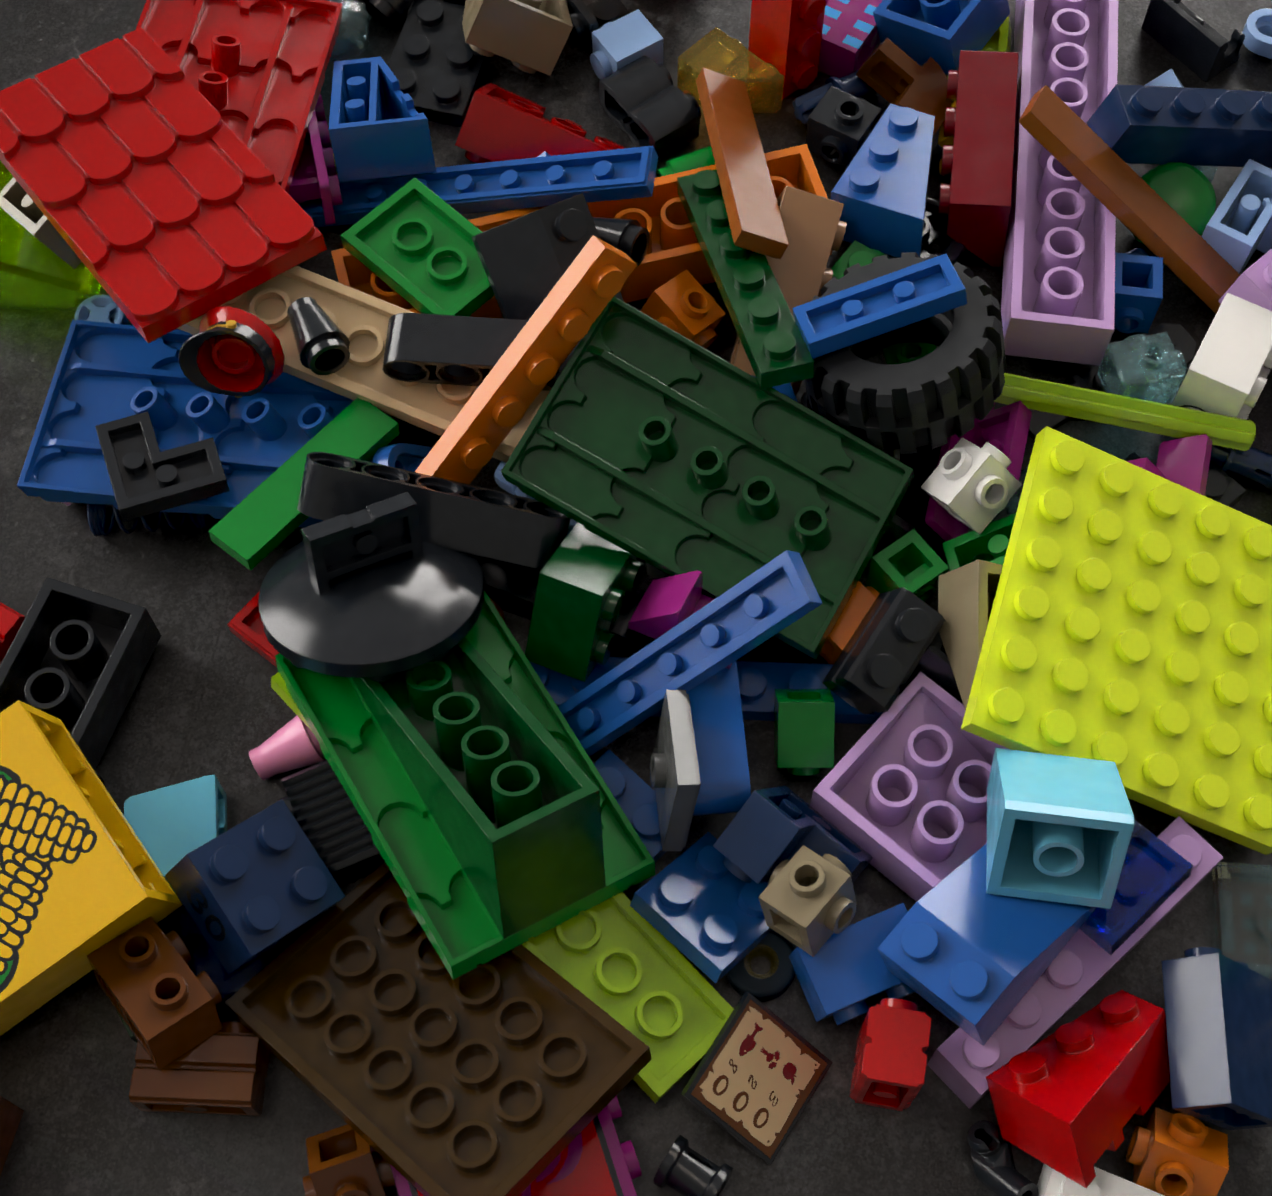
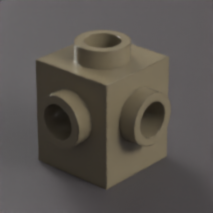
(809, 899)

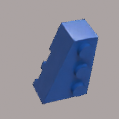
(375, 124)

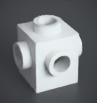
(972, 483)

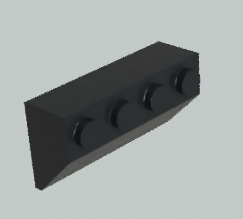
(533, 253)

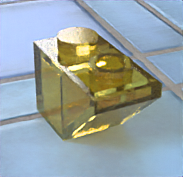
(731, 58)

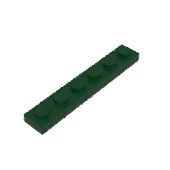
(747, 288)

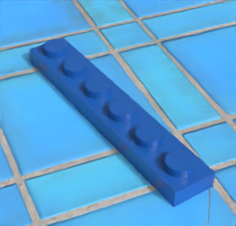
(692, 651)

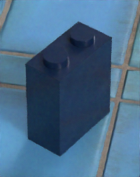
(1219, 1039)

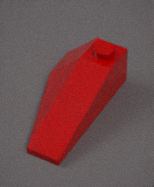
(513, 127)

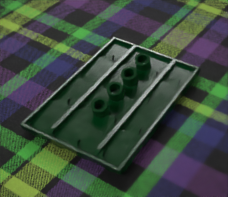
(705, 467)

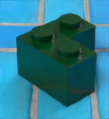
(577, 601)

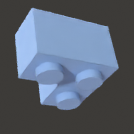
(1243, 217)

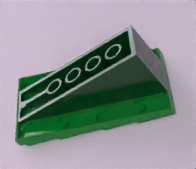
(474, 793)

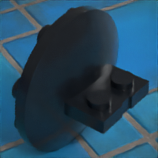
(370, 595)

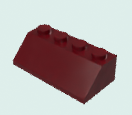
(981, 151)

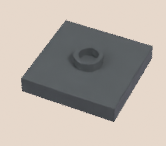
(675, 770)

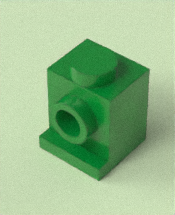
(908, 565)

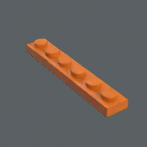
(529, 362)

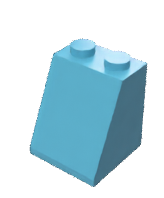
(1056, 828)

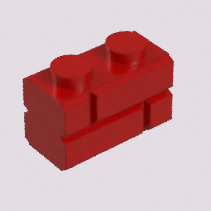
(891, 1055)

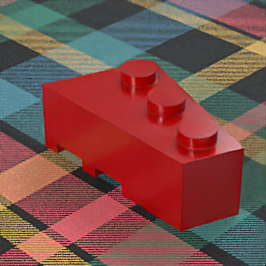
(1083, 1084)

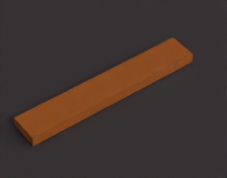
(741, 165)
(1128, 196)

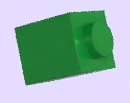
(804, 730)

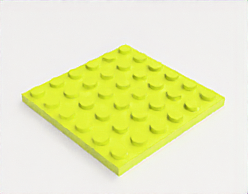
(1135, 638)

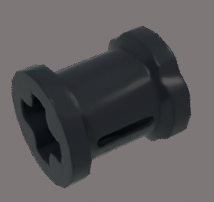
(691, 1172)

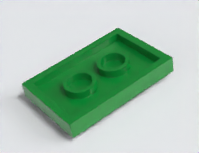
(422, 251)

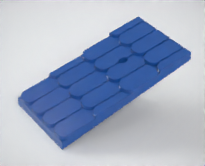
(115, 374)

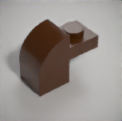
(906, 82)

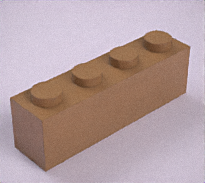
(812, 232)

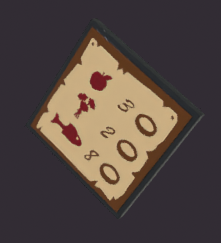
(757, 1078)

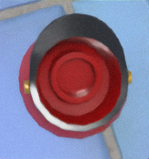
(232, 353)

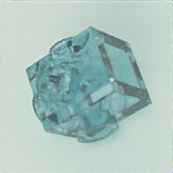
(1143, 368)

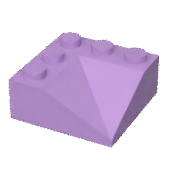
(913, 789)

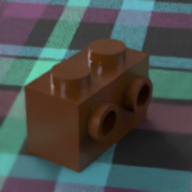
(157, 991)

